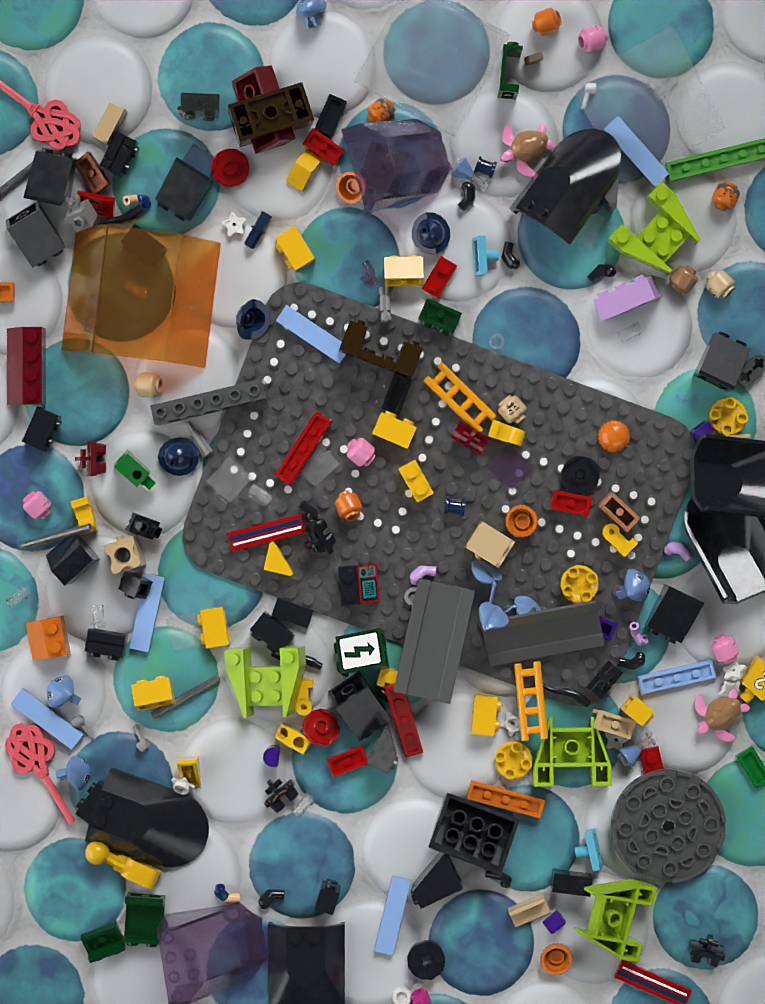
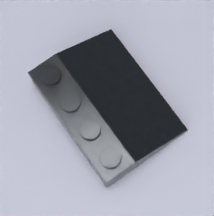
(473, 833)

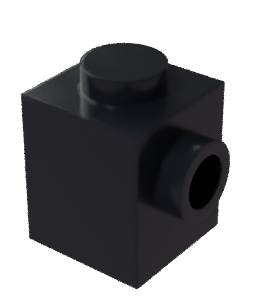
(135, 585)

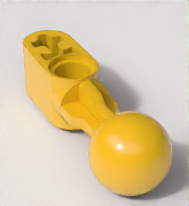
(129, 867)

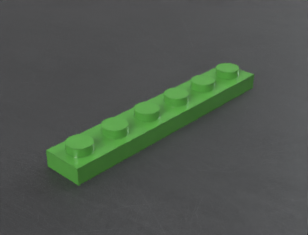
(716, 160)

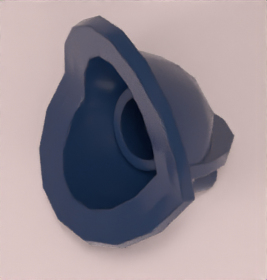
(430, 233)
(252, 319)
(178, 456)

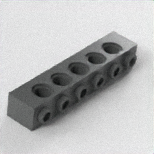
(209, 402)

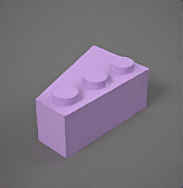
(626, 297)

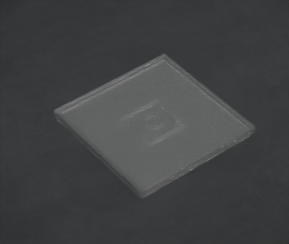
(432, 60)
(654, 95)

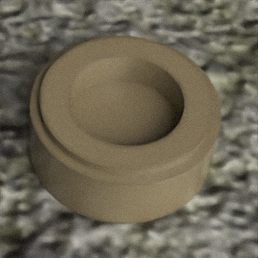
(534, 58)

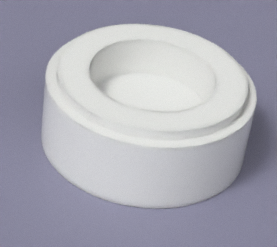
(401, 995)

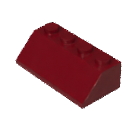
(254, 83)
(26, 366)

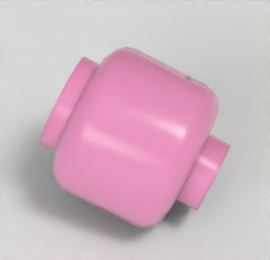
(592, 38)
(360, 452)
(36, 505)
(725, 649)

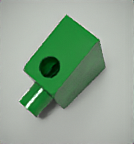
(128, 464)

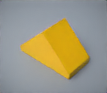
(303, 170)
(276, 561)
(190, 769)

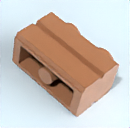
(618, 511)

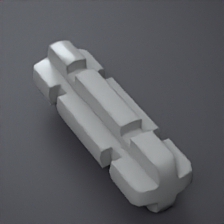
(385, 308)

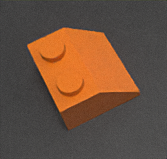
(48, 638)

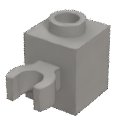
(81, 214)

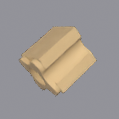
(489, 544)
(133, 545)

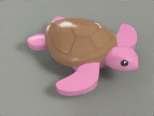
(525, 147)
(720, 714)

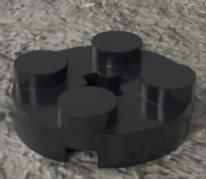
(582, 464)
(420, 950)

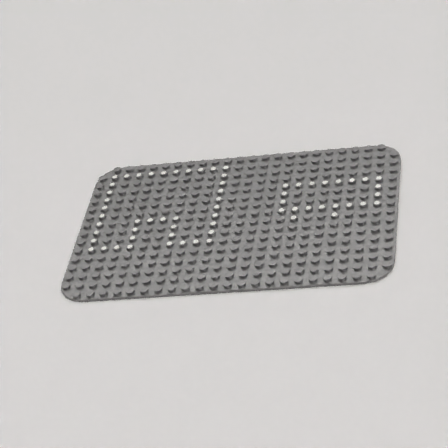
(407, 534)

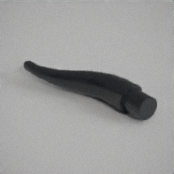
(127, 217)
(310, 661)
(576, 695)

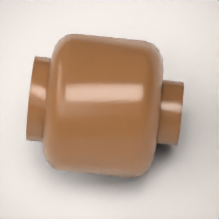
(683, 279)

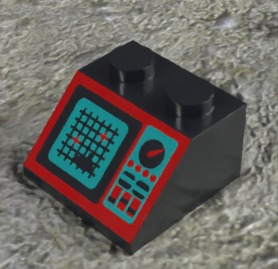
(359, 584)

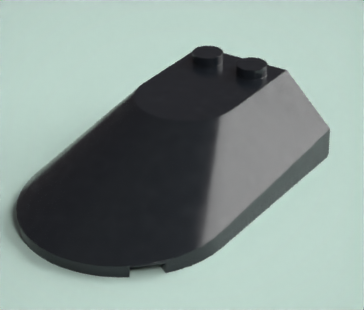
(571, 182)
(728, 475)
(729, 551)
(148, 821)
(306, 964)

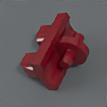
(470, 437)
(93, 467)

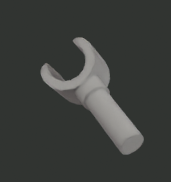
(80, 721)
(143, 744)

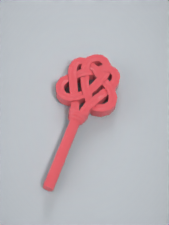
(62, 136)
(30, 763)

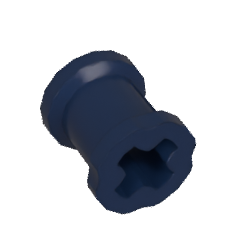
(485, 167)
(454, 506)

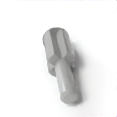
(200, 441)

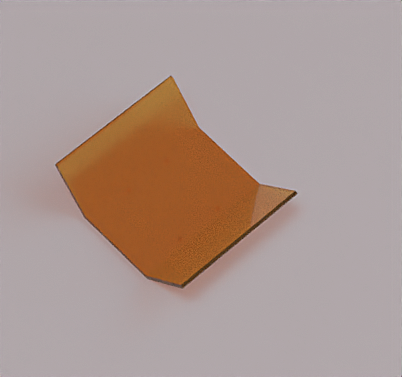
(141, 294)

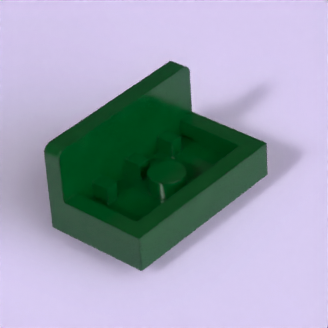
(439, 316)
(103, 942)

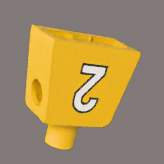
(754, 681)

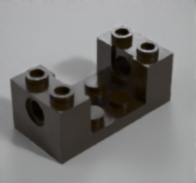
(251, 121)
(405, 362)

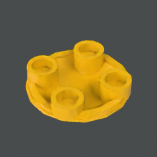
(728, 416)
(579, 584)
(513, 760)

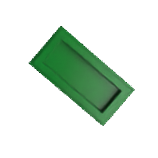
(753, 766)

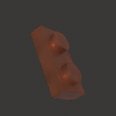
(92, 173)

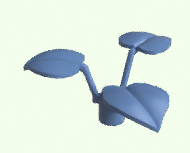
(492, 615)

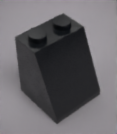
(50, 177)
(183, 190)
(35, 234)
(722, 361)
(71, 559)
(673, 614)
(359, 706)
(436, 881)

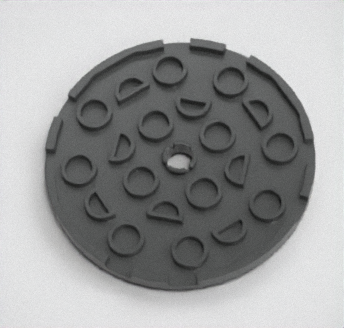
(696, 829)

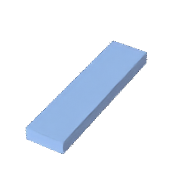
(636, 151)
(311, 333)
(147, 615)
(676, 677)
(47, 718)
(392, 915)

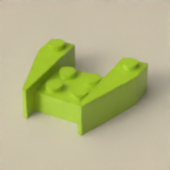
(661, 235)
(266, 684)
(572, 749)
(614, 913)

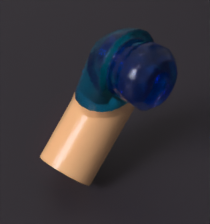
(144, 200)
(224, 896)

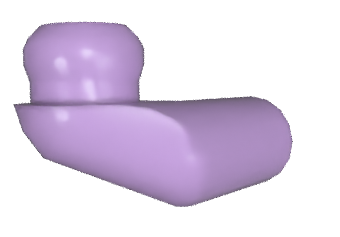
(678, 548)
(420, 572)
(635, 633)

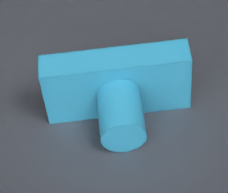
(482, 256)
(591, 849)

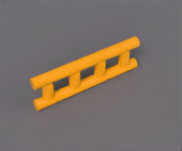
(459, 385)
(538, 691)

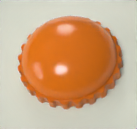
(348, 188)
(613, 436)
(521, 521)
(556, 959)

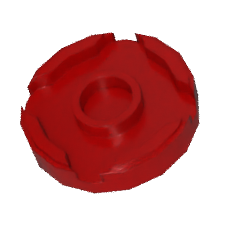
(230, 167)
(321, 727)

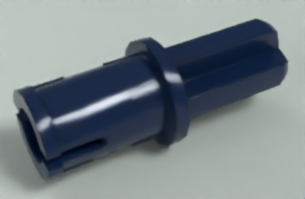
(257, 230)

